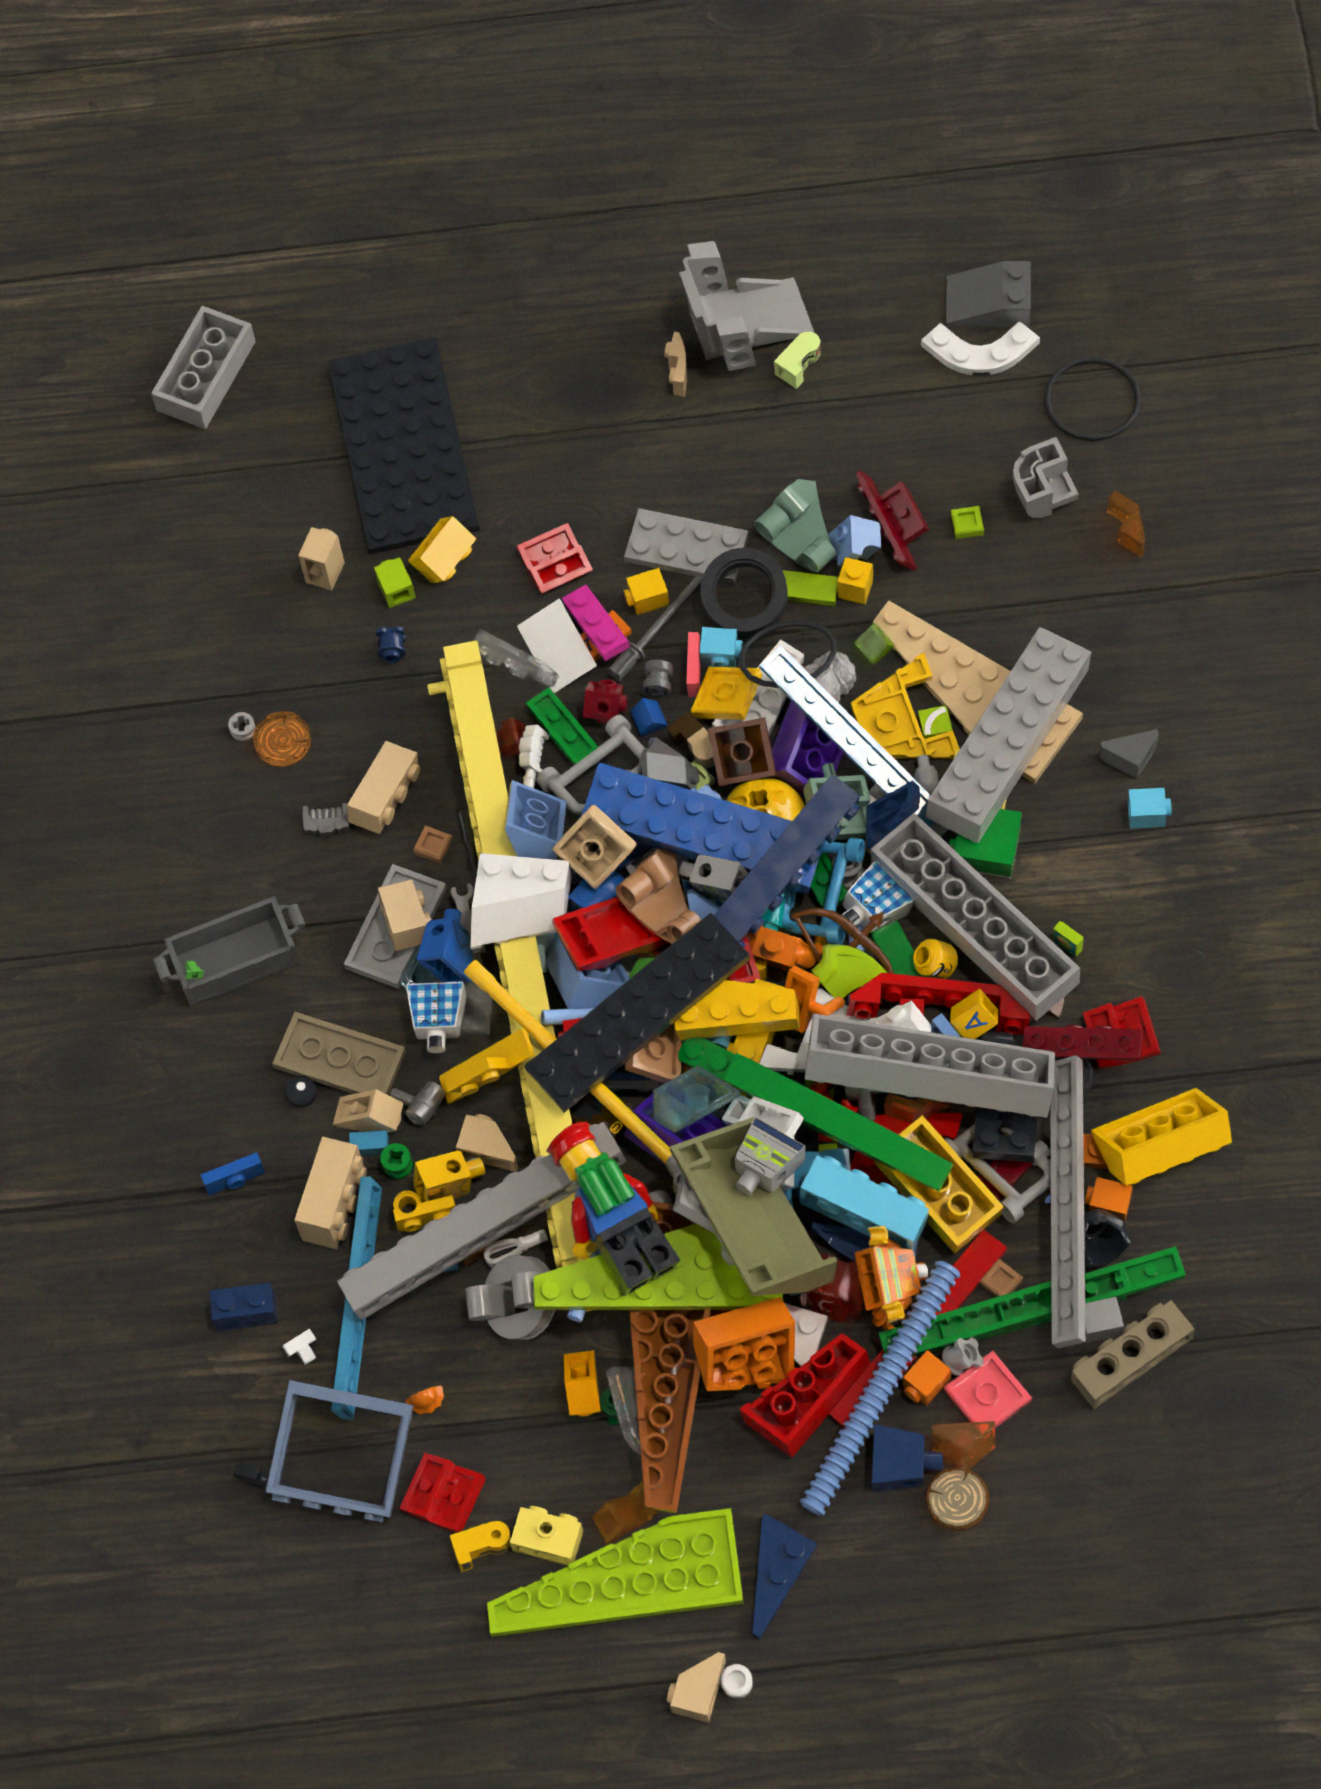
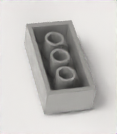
(203, 367)

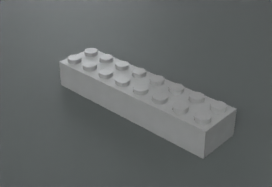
(1008, 735)
(977, 917)
(930, 1065)

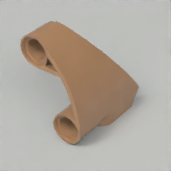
(657, 898)

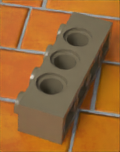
(1099, 1387)

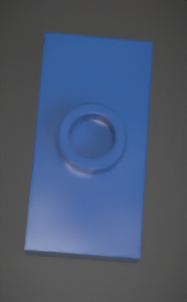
(233, 1174)

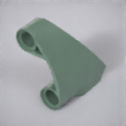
(797, 526)

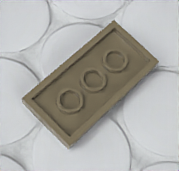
(338, 1056)

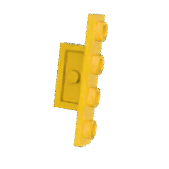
(486, 1066)

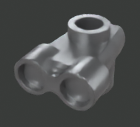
(865, 1099)

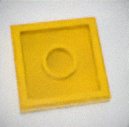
(725, 694)

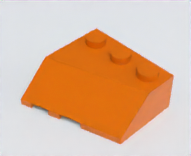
(746, 1346)

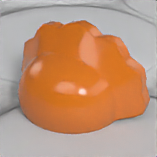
(426, 1400)

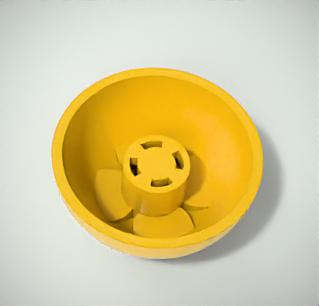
(768, 796)

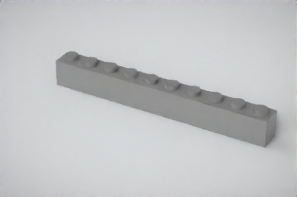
(464, 1230)

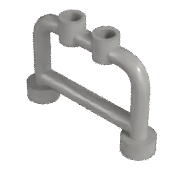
(619, 730)
(1014, 1201)

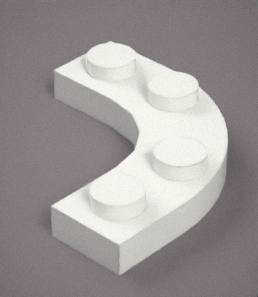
(980, 359)

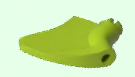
(845, 969)

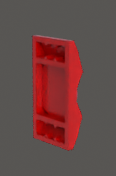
(604, 934)

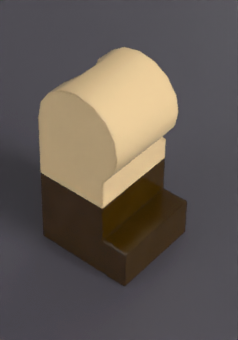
(694, 736)

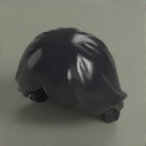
(1103, 1237)

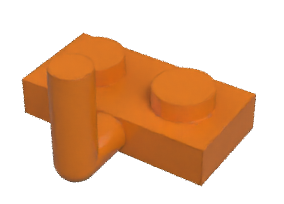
(806, 988)

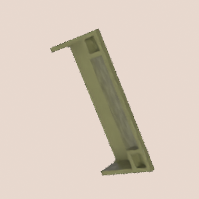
(756, 1229)

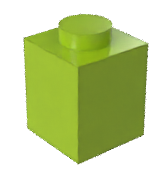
(394, 582)

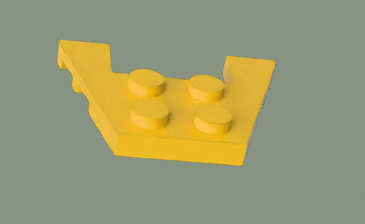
(891, 720)

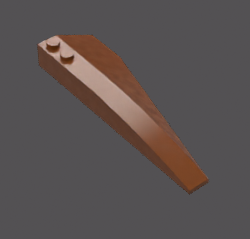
(665, 1386)

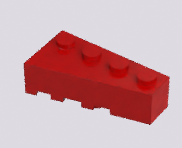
(807, 1395)

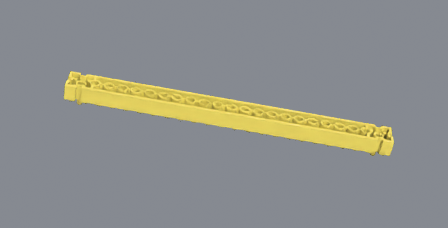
(518, 958)

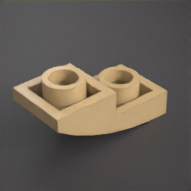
(677, 364)

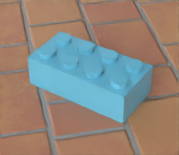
(862, 1203)

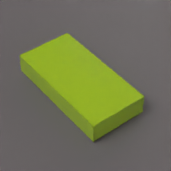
(811, 588)

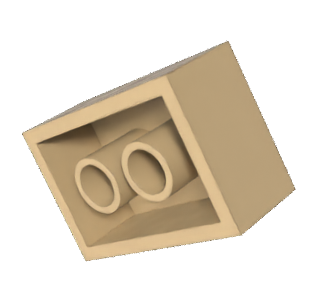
(330, 1193)

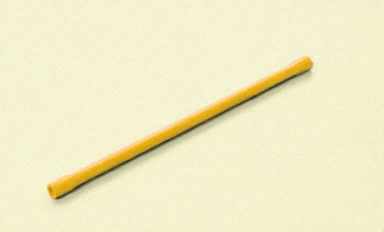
(488, 984)

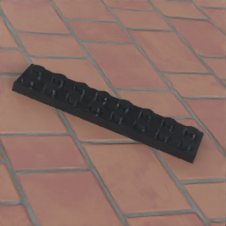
(637, 1012)

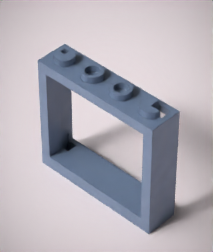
(314, 1499)

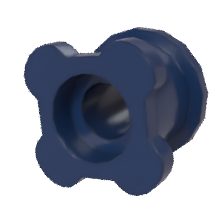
(391, 644)

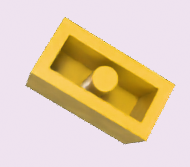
(442, 550)

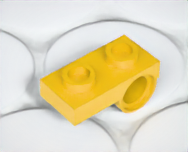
(423, 1213)

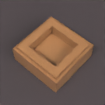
(432, 844)
(1001, 1279)

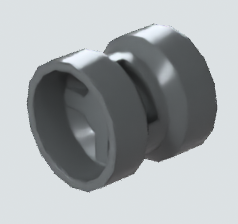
(657, 680)

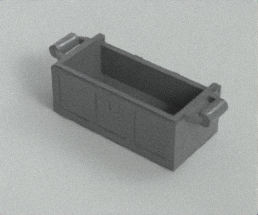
(233, 949)

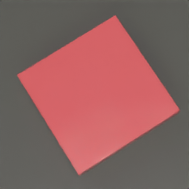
(988, 1392)

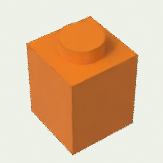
(1110, 1197)
(926, 1378)

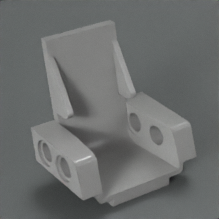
(740, 317)

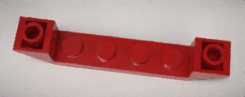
(893, 987)

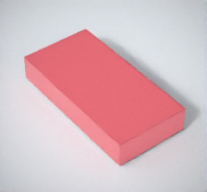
(693, 664)

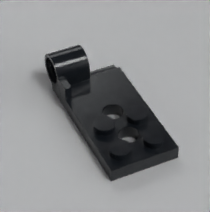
(987, 1140)

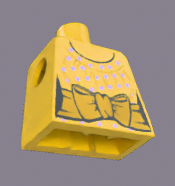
(445, 1176)

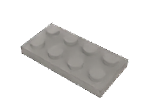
(681, 543)
(373, 949)

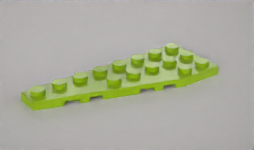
(659, 1570)

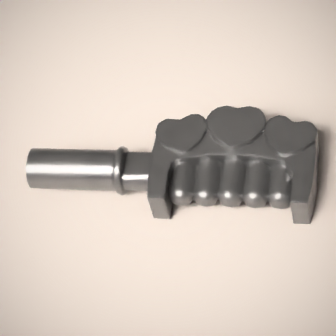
(325, 821)

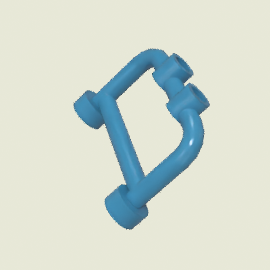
(851, 851)

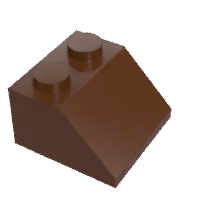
(742, 751)

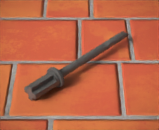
(635, 652)

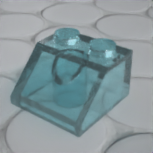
(690, 1098)

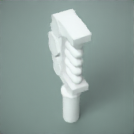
(530, 752)

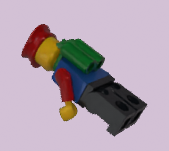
(612, 1212)

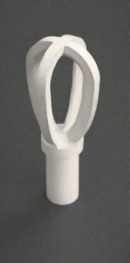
(522, 1242)

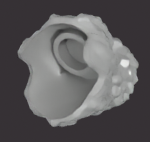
(838, 677)

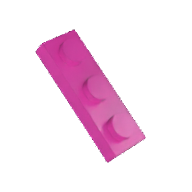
(595, 622)

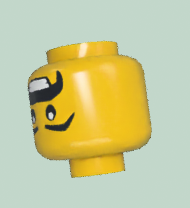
(935, 959)

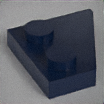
(890, 812)

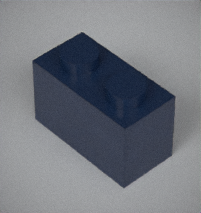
(243, 1306)

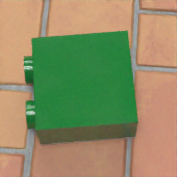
(997, 847)

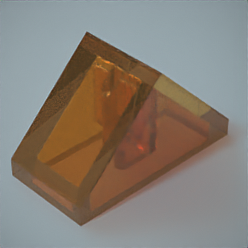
(964, 1442)

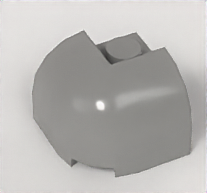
(1043, 479)

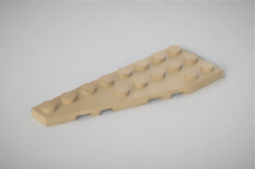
(965, 679)

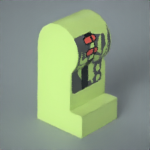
(797, 357)

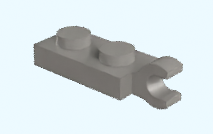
(463, 906)

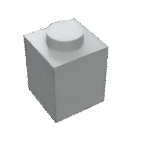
(1102, 1320)

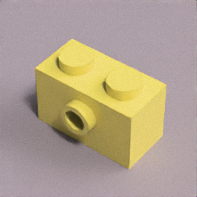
(546, 1535)

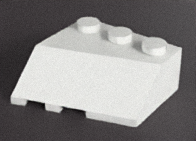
(517, 897)

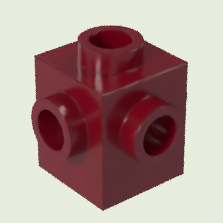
(604, 700)

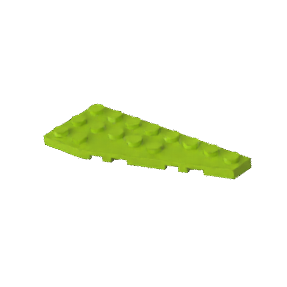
(697, 1283)

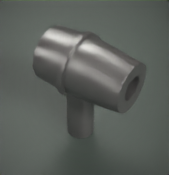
(422, 1105)

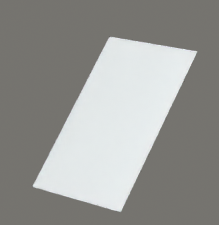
(557, 643)

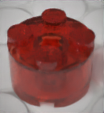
(839, 1298)

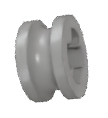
(234, 721)

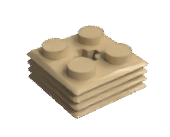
(600, 863)

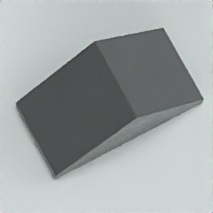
(1130, 752)

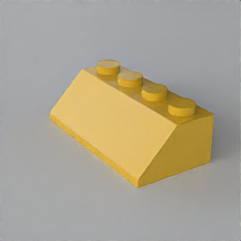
(1162, 1136)

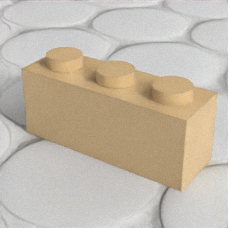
(383, 787)

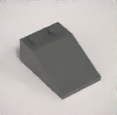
(990, 296)

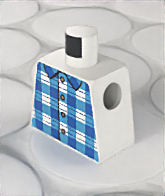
(876, 893)
(437, 1012)

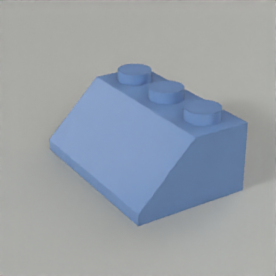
(534, 821)
(584, 987)

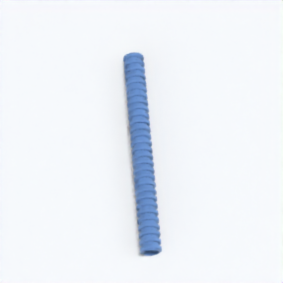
(880, 1388)

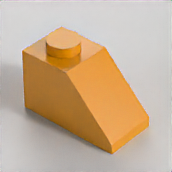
(581, 1383)

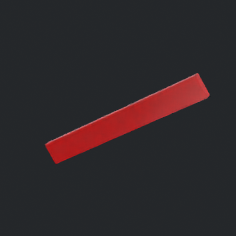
(972, 1268)

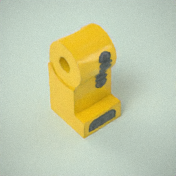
(480, 1541)

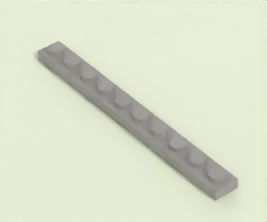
(1067, 1204)

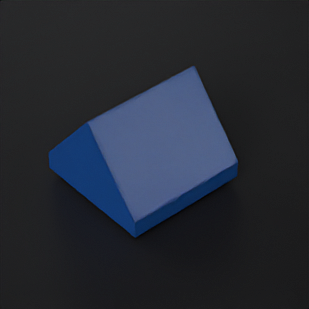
(648, 716)

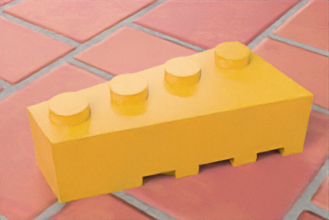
(740, 1010)

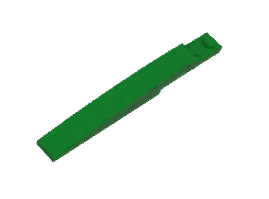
(818, 1112)
(1034, 1304)

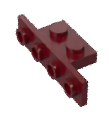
(897, 515)
(1086, 1043)

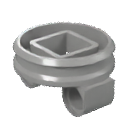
(496, 1303)

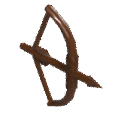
(860, 936)

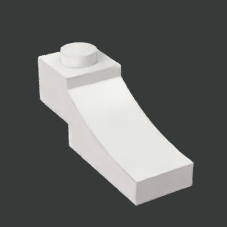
(779, 1117)

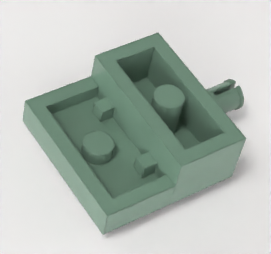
(857, 825)

